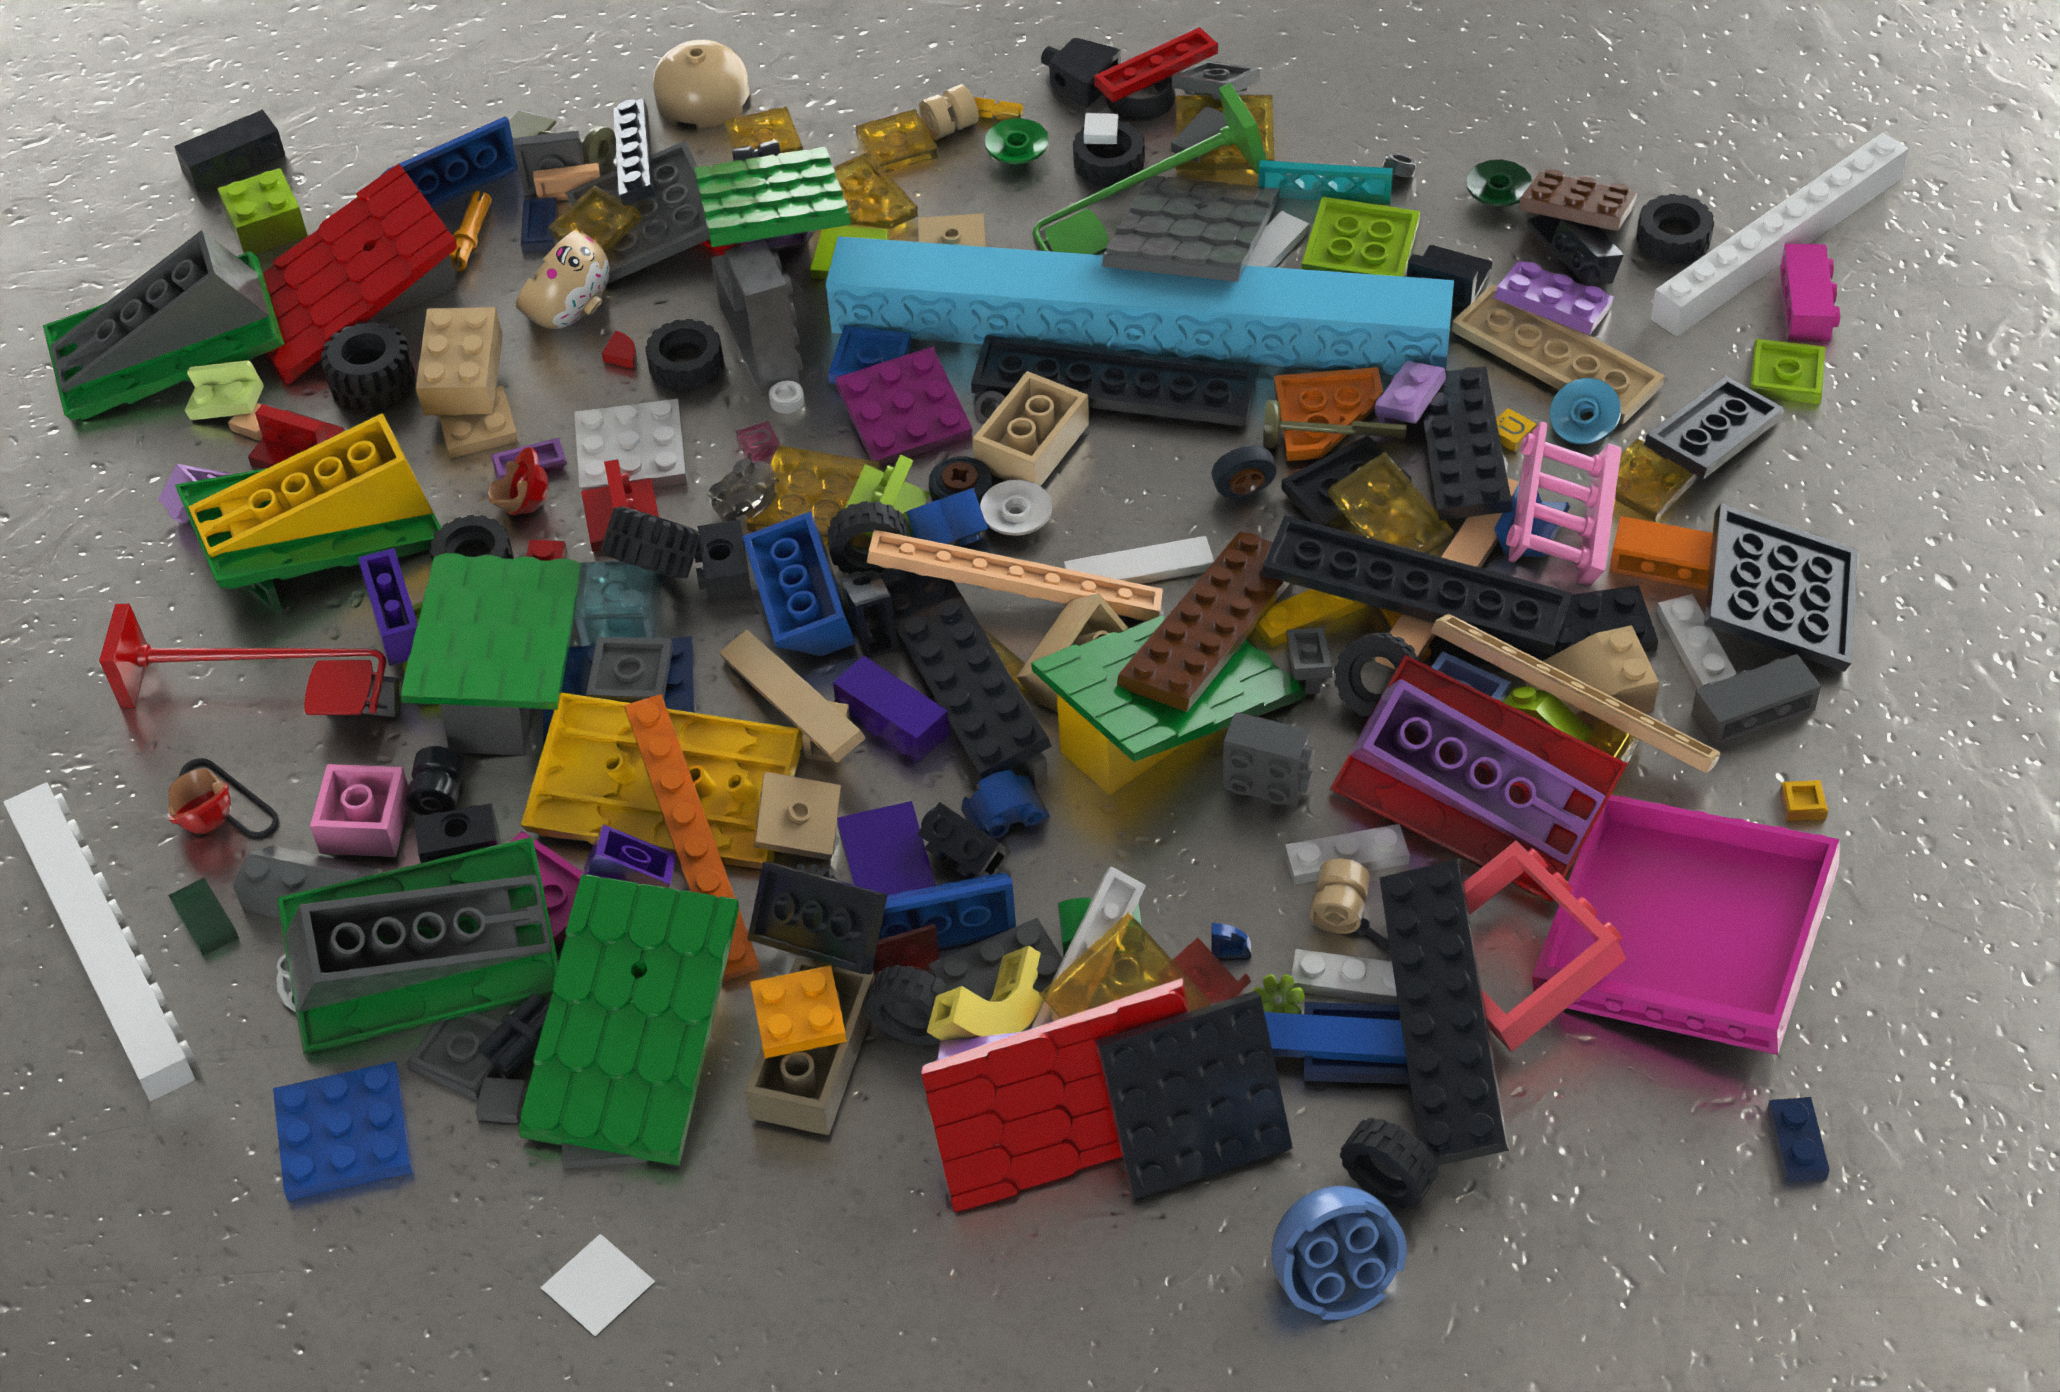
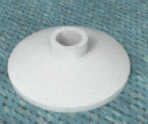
(1016, 507)

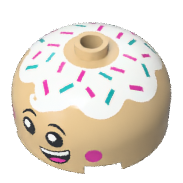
(566, 283)

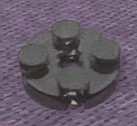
(744, 490)

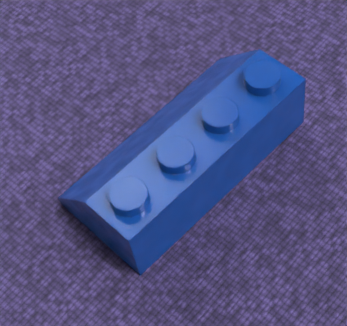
(463, 163)
(799, 587)
(960, 910)

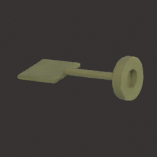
(597, 145)
(1273, 424)

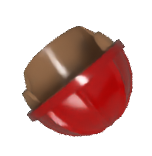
(522, 487)
(198, 801)

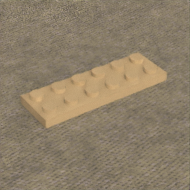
(1554, 351)

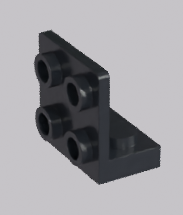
(1441, 263)

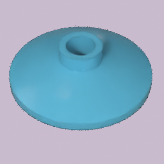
(1579, 398)

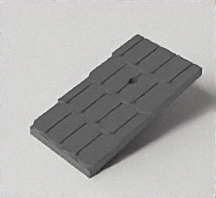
(1191, 228)

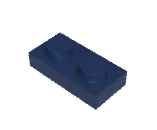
(1798, 1139)

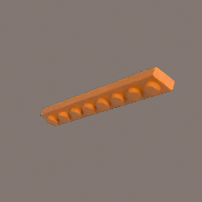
(686, 818)

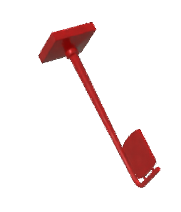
(332, 688)

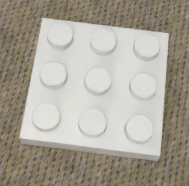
(640, 436)

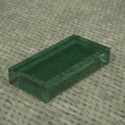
(203, 916)

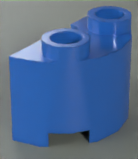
(1004, 801)

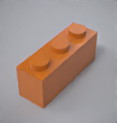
(1662, 553)

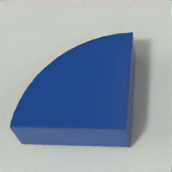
(1229, 942)

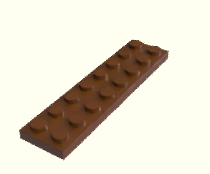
(1205, 626)

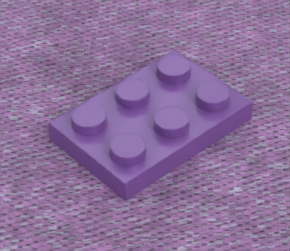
(1554, 297)

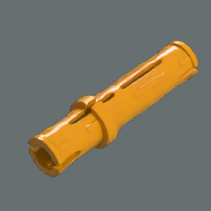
(469, 229)

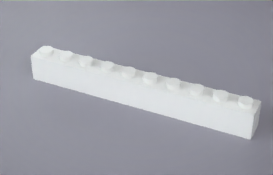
(1760, 245)
(101, 943)

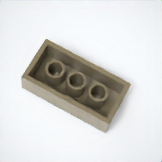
(808, 1085)

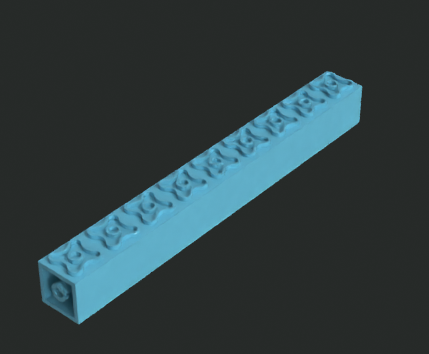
(1072, 300)

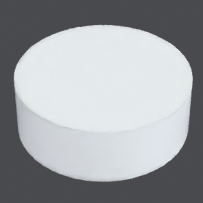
(786, 397)

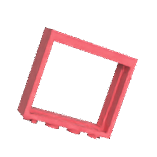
(1575, 977)

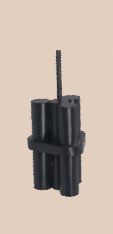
(516, 1036)

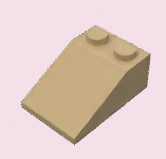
(1612, 664)

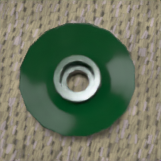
(1498, 182)

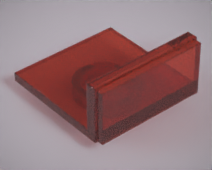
(910, 948)
(1209, 973)

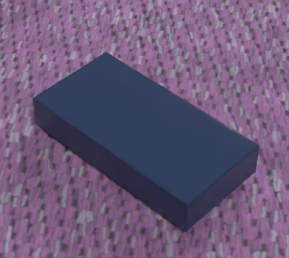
(536, 218)

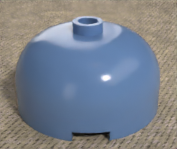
(1331, 1231)

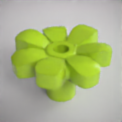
(1279, 996)

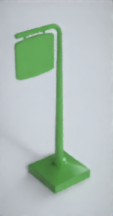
(1084, 231)

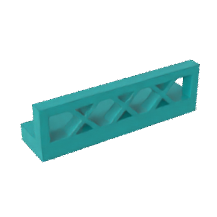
(1316, 181)

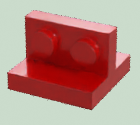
(287, 435)
(621, 492)

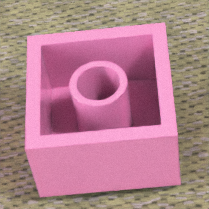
(360, 810)

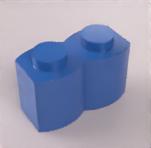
(948, 519)

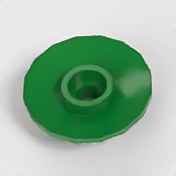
(1016, 140)

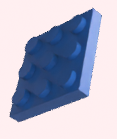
(342, 1131)

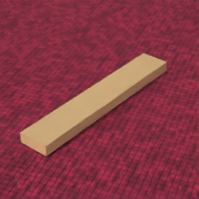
(792, 696)

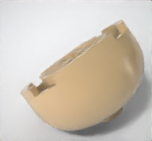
(700, 84)

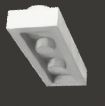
(1694, 640)
(1371, 848)
(1344, 977)

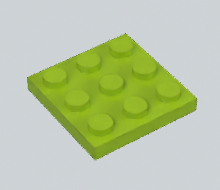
(1361, 238)

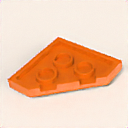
(1324, 399)

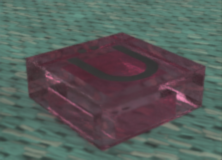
(757, 441)

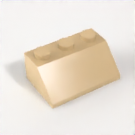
(1078, 624)

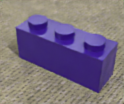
(390, 603)
(892, 708)

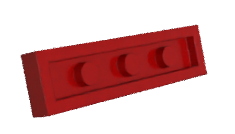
(1156, 64)

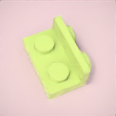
(223, 390)

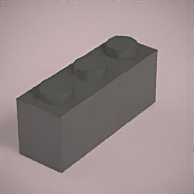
(1755, 699)

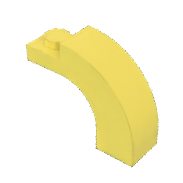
(1010, 1010)

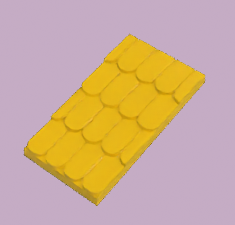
(597, 776)

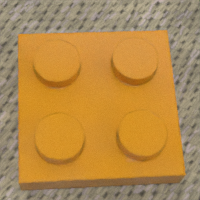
(798, 1011)

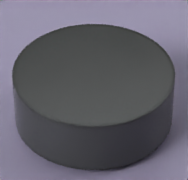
(1401, 164)

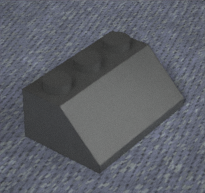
(287, 871)

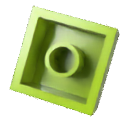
(262, 212)

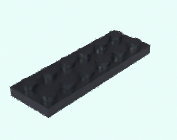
(1466, 447)
(1585, 616)

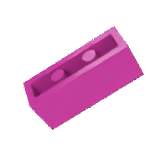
(1809, 292)

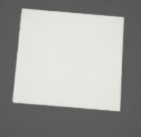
(597, 1284)

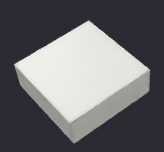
(1100, 128)

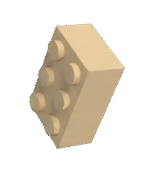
(459, 361)
(1031, 429)

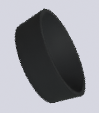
(1147, 107)

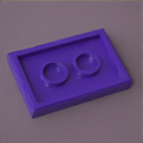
(886, 849)

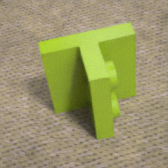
(888, 488)

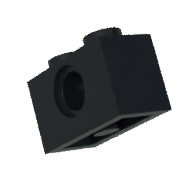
(724, 562)
(456, 832)

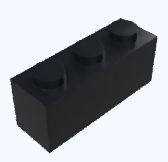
(229, 150)

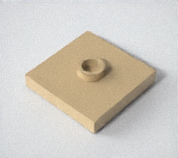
(953, 230)
(797, 816)

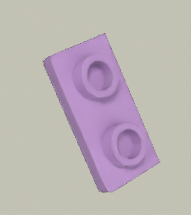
(1409, 392)

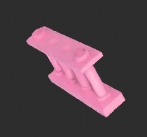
(1598, 498)

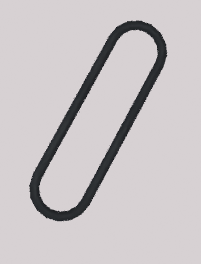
(243, 789)

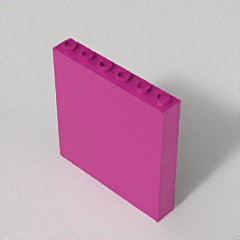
(1708, 919)

